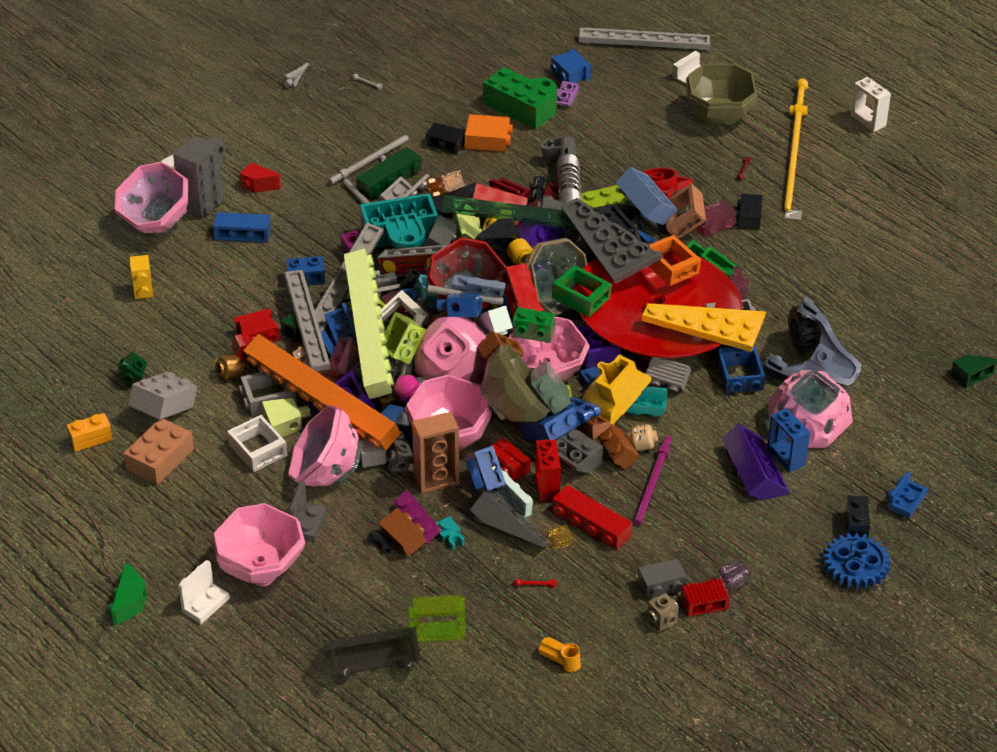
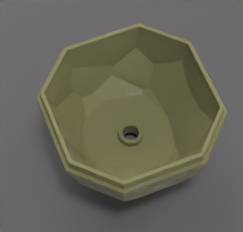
(721, 93)
(509, 388)

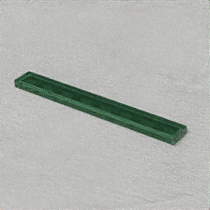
(498, 210)

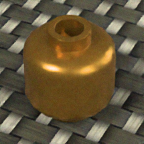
(229, 367)

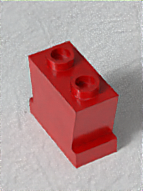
(257, 323)

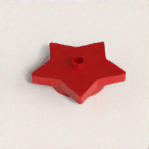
(668, 180)

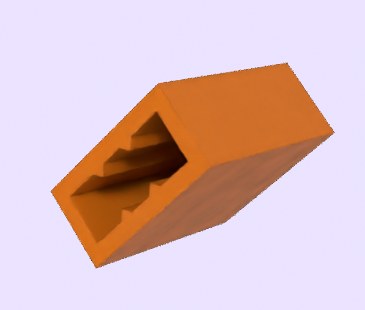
(488, 133)

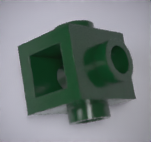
(131, 369)

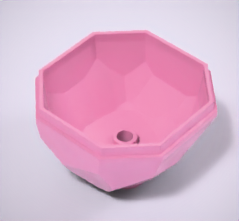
(463, 358)
(454, 395)
(258, 543)

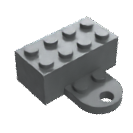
(200, 163)

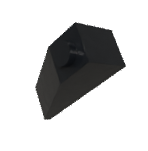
(499, 233)

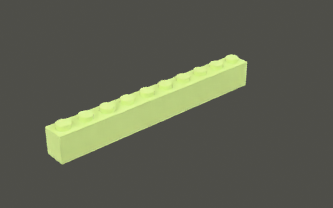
(368, 324)

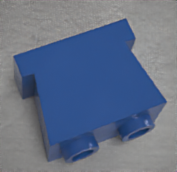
(570, 67)

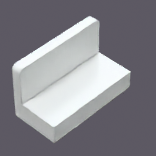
(685, 66)

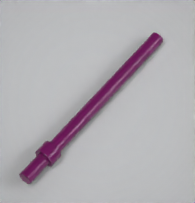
(662, 454)

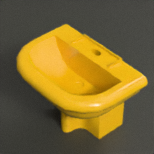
(616, 387)

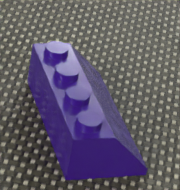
(754, 464)

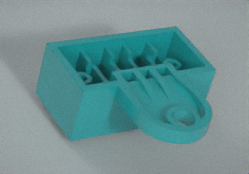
(401, 219)

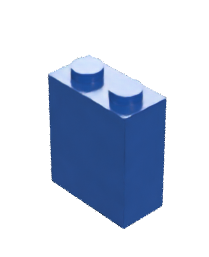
(552, 425)

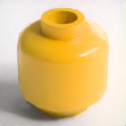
(518, 250)

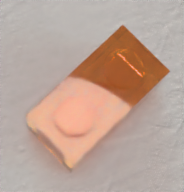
(446, 183)

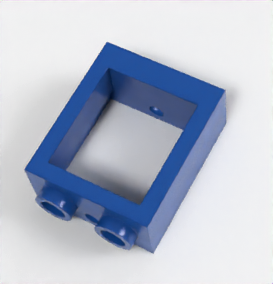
(728, 357)
(783, 424)
(480, 470)

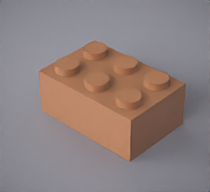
(158, 451)

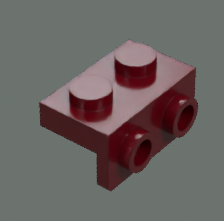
(508, 186)

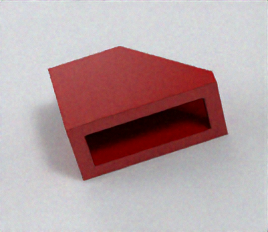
(259, 179)

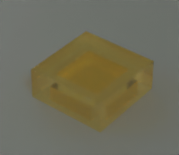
(560, 537)

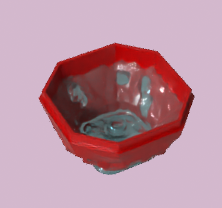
(464, 258)

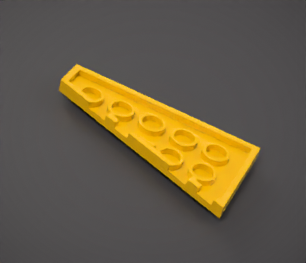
(719, 325)

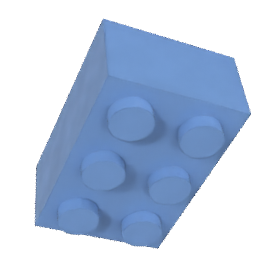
(646, 196)

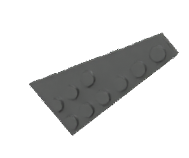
(611, 244)

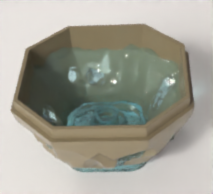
(548, 263)

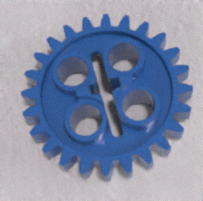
(856, 561)

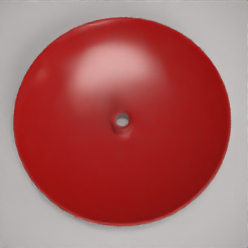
(621, 316)

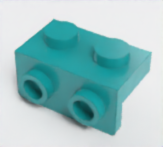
(651, 401)

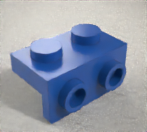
(341, 323)
(906, 496)

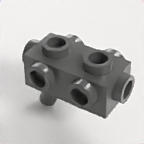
(399, 454)

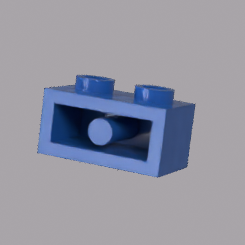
(312, 268)

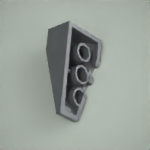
(500, 513)

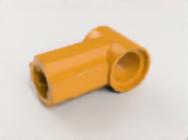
(566, 655)

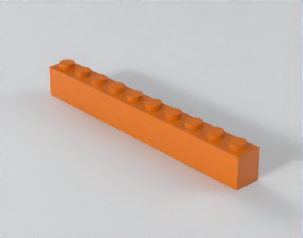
(321, 391)

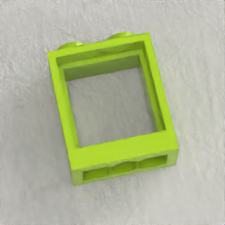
(404, 329)

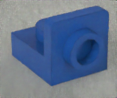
(589, 375)

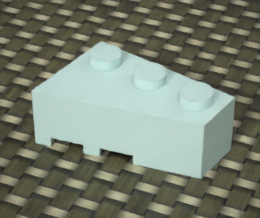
(494, 320)

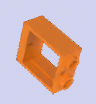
(672, 274)

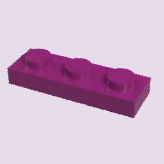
(407, 503)

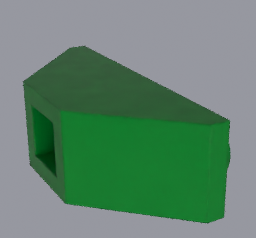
(128, 596)

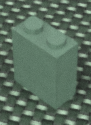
(550, 387)

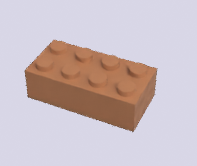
(436, 452)

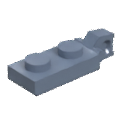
(475, 284)

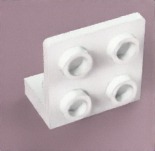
(199, 594)

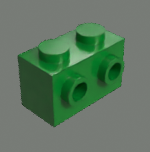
(534, 325)

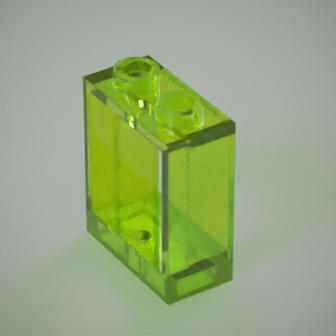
(438, 607)

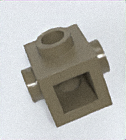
(662, 612)

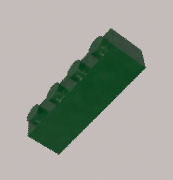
(383, 175)

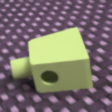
(284, 415)

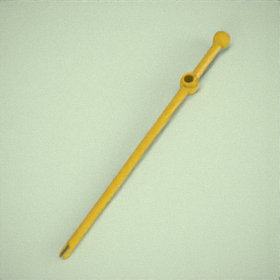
(798, 111)

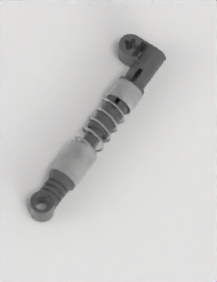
(567, 179)

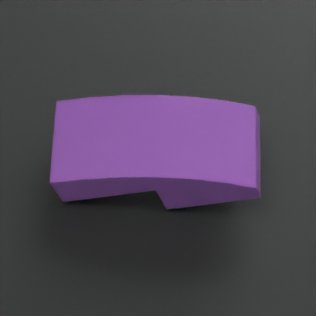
(567, 93)

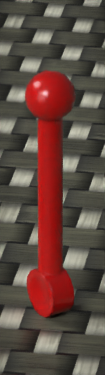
(552, 583)

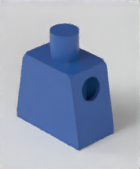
(469, 304)

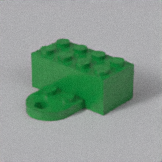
(521, 98)

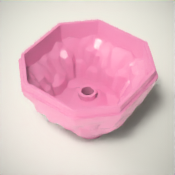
(564, 352)

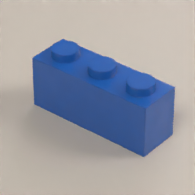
(242, 227)

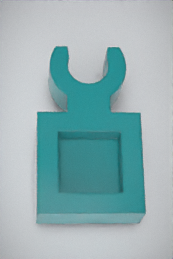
(450, 532)

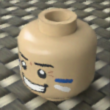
(643, 437)

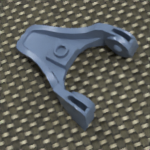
(828, 355)

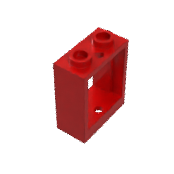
(547, 470)

